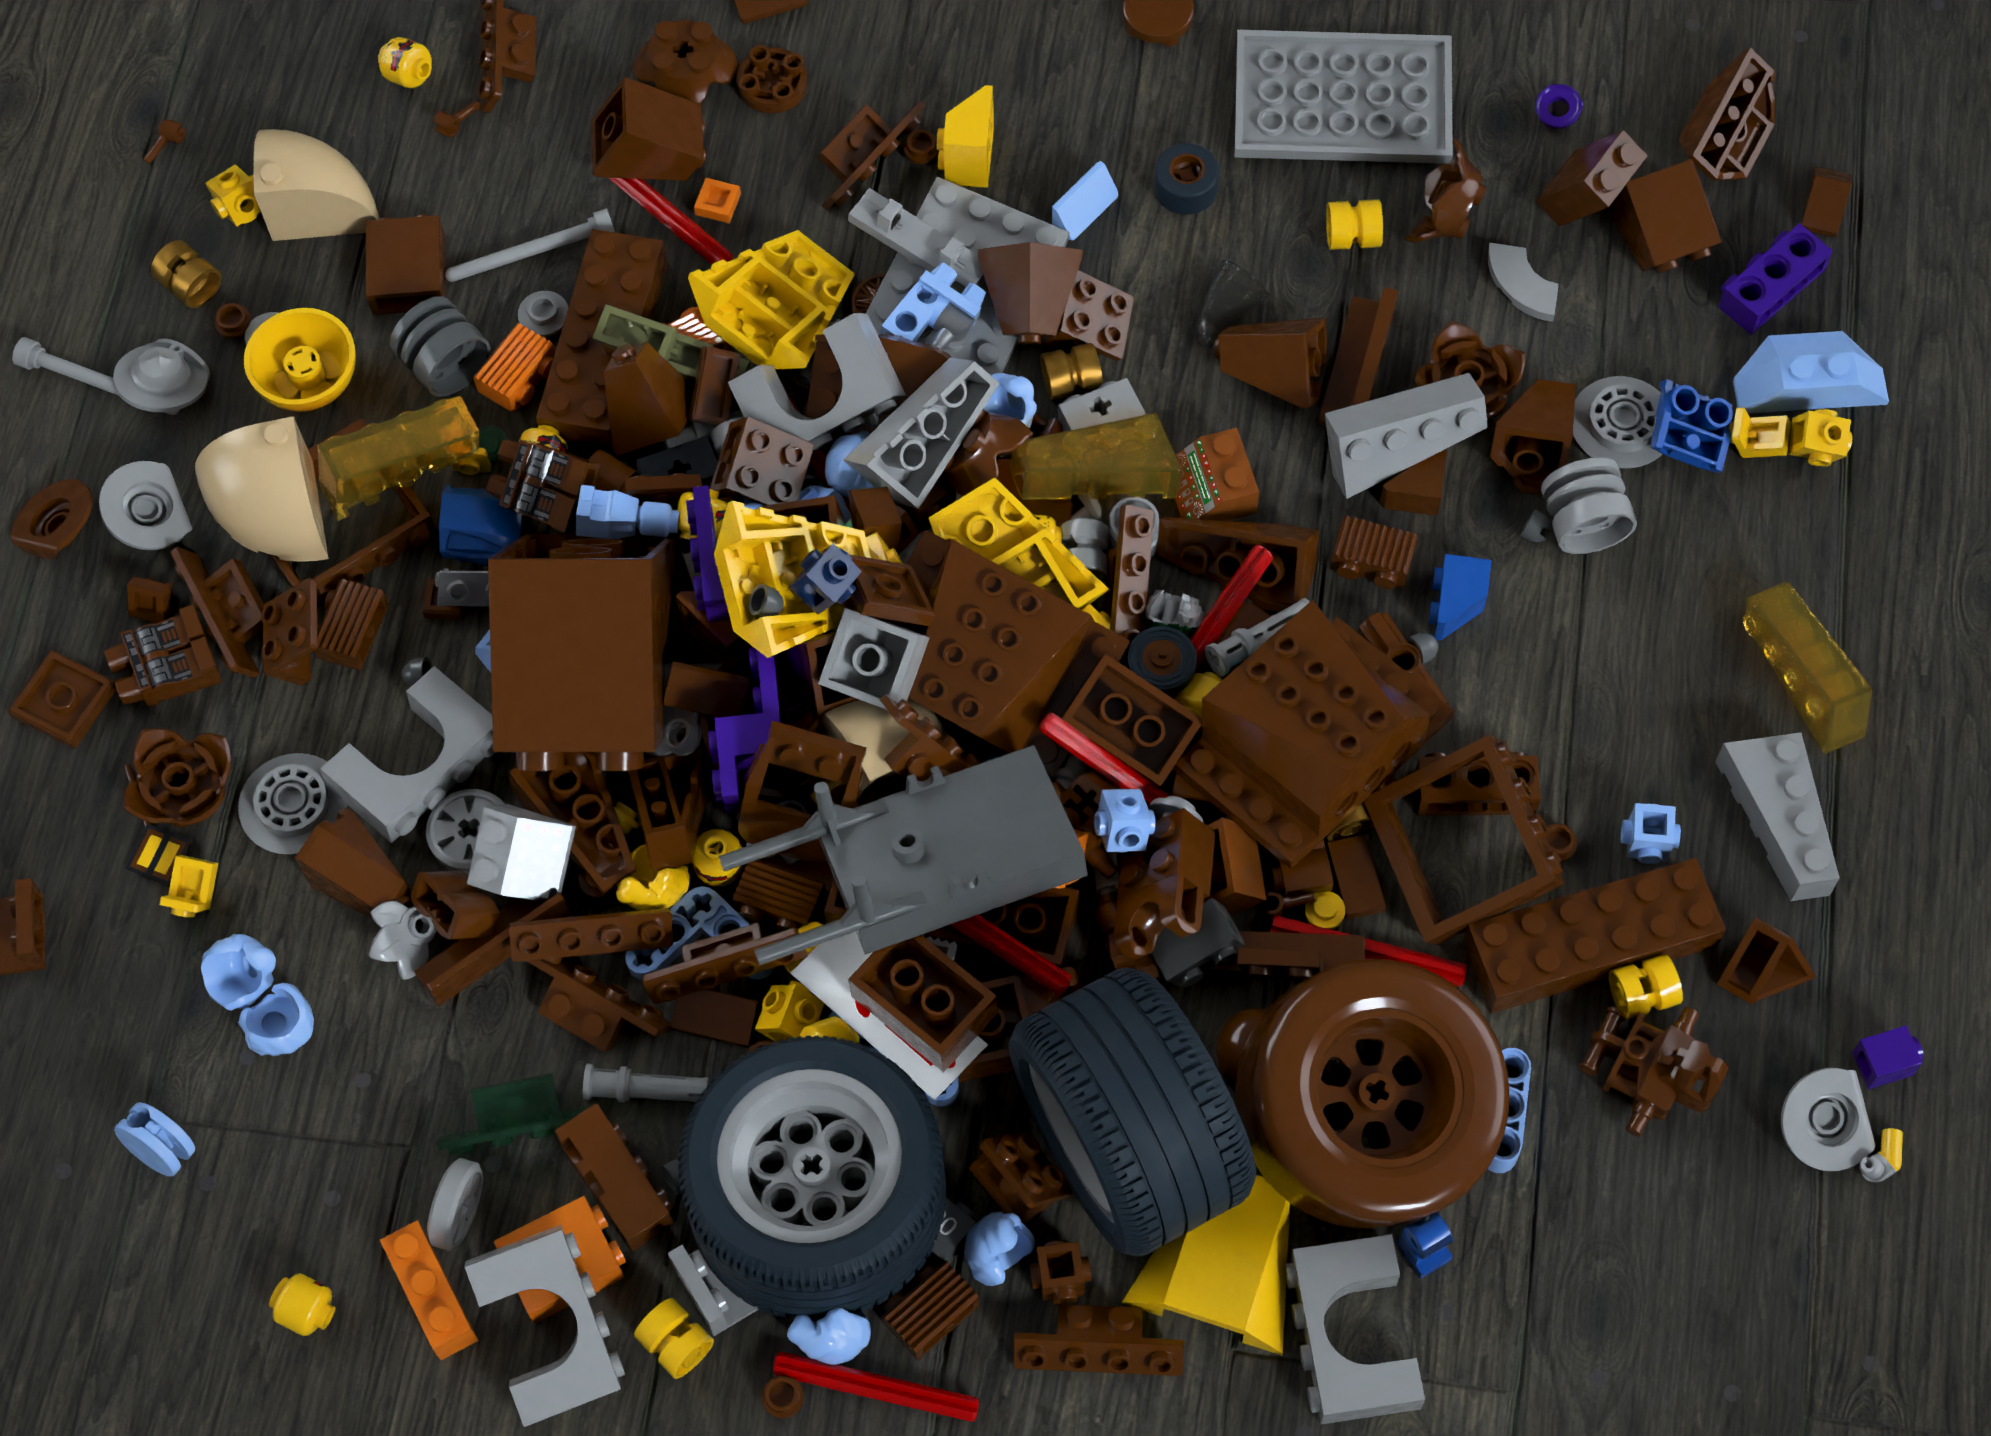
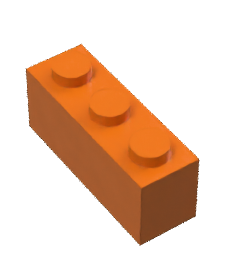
(429, 1290)

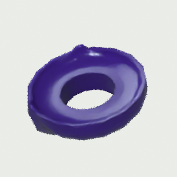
(1562, 93)

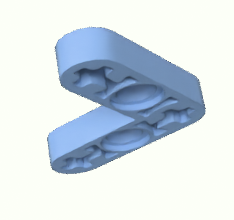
(705, 923)

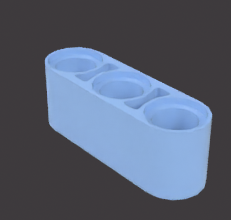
(1518, 1101)

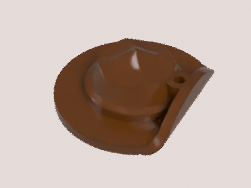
(52, 518)

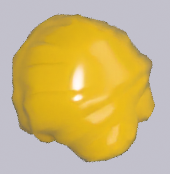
(652, 889)

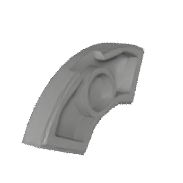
(1520, 283)

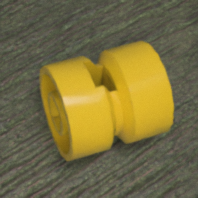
(1354, 224)
(1654, 978)
(671, 1335)

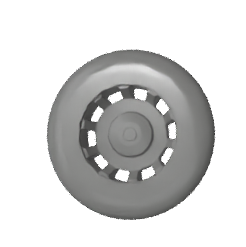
(1625, 410)
(290, 799)

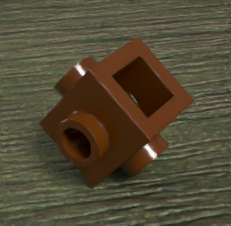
(1060, 1257)

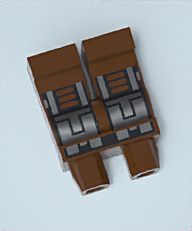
(532, 480)
(165, 659)

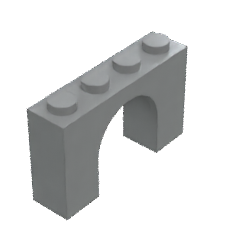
(867, 386)
(397, 801)
(587, 1367)
(1342, 1387)

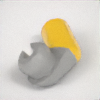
(1887, 1160)

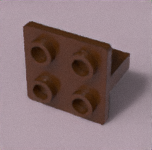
(1019, 1175)

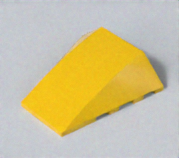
(772, 299)
(1008, 534)
(767, 550)
(1226, 1271)

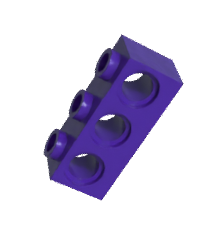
(1771, 293)

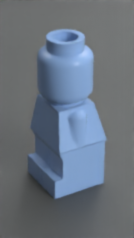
(619, 515)

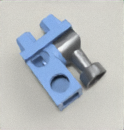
(938, 306)

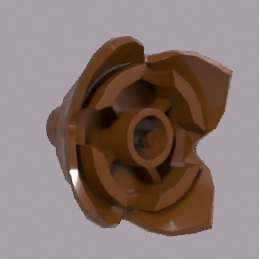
(706, 59)
(1450, 195)
(1461, 351)
(975, 458)
(162, 760)

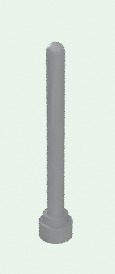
(600, 221)
(31, 355)

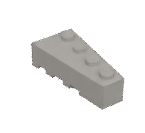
(1401, 430)
(924, 432)
(1784, 810)

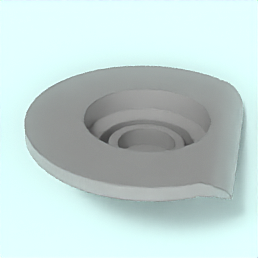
(161, 376)
(143, 506)
(1827, 1120)

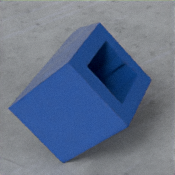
(1462, 593)

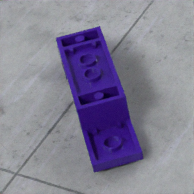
(735, 736)

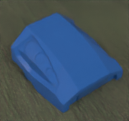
(1692, 427)
(475, 525)

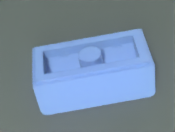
(1084, 201)

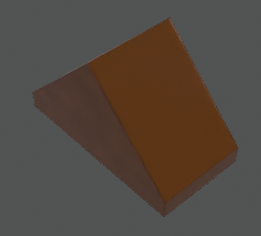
(1826, 201)
(1417, 487)
(875, 512)

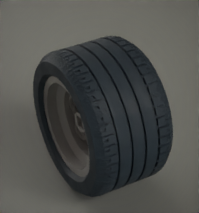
(827, 1095)
(1133, 1110)

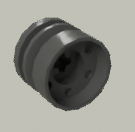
(439, 346)

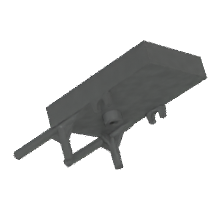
(933, 851)

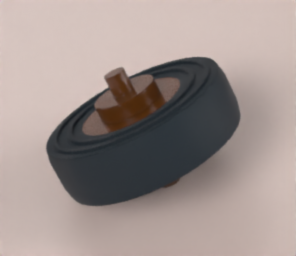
(1163, 658)

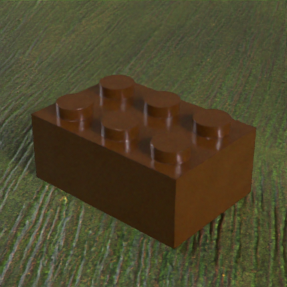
(1132, 719)
(924, 998)

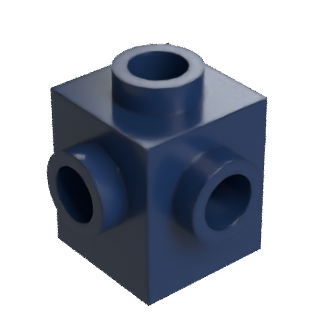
(826, 578)

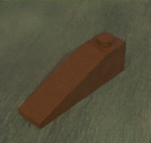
(1220, 548)
(581, 799)

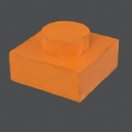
(717, 200)

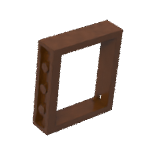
(380, 552)
(1406, 866)

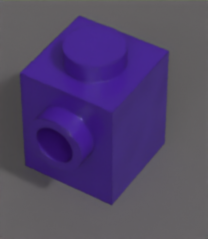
(1888, 1057)

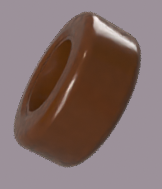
(1458, 1088)

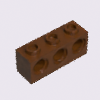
(1463, 798)

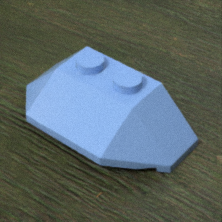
(1809, 374)

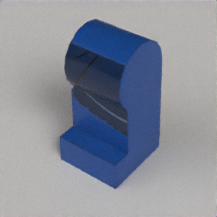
(1426, 1244)

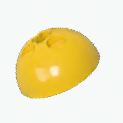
(300, 359)

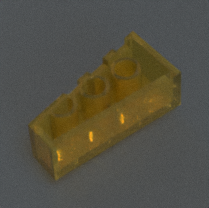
(394, 453)
(1098, 460)
(1810, 666)

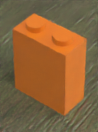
(596, 1258)

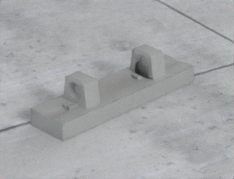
(915, 238)

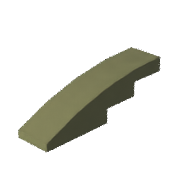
(681, 351)

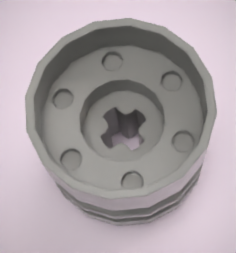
(1588, 505)

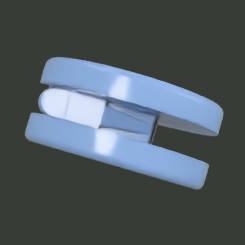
(154, 1139)

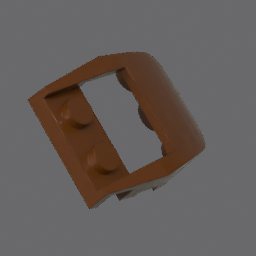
(911, 362)
(805, 753)

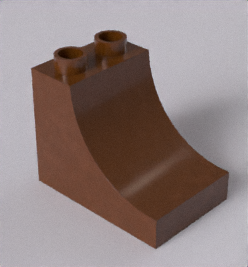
(580, 647)

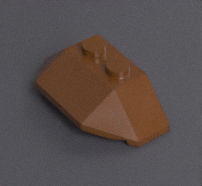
(1732, 119)

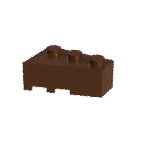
(671, 805)
(615, 1176)

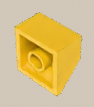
(968, 140)

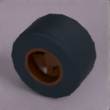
(1186, 178)

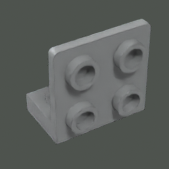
(714, 1301)

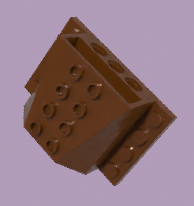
(1000, 649)
(1307, 732)

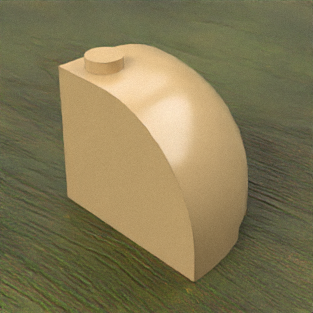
(308, 188)
(265, 490)
(875, 729)

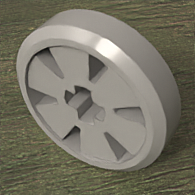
(447, 823)
(455, 1204)

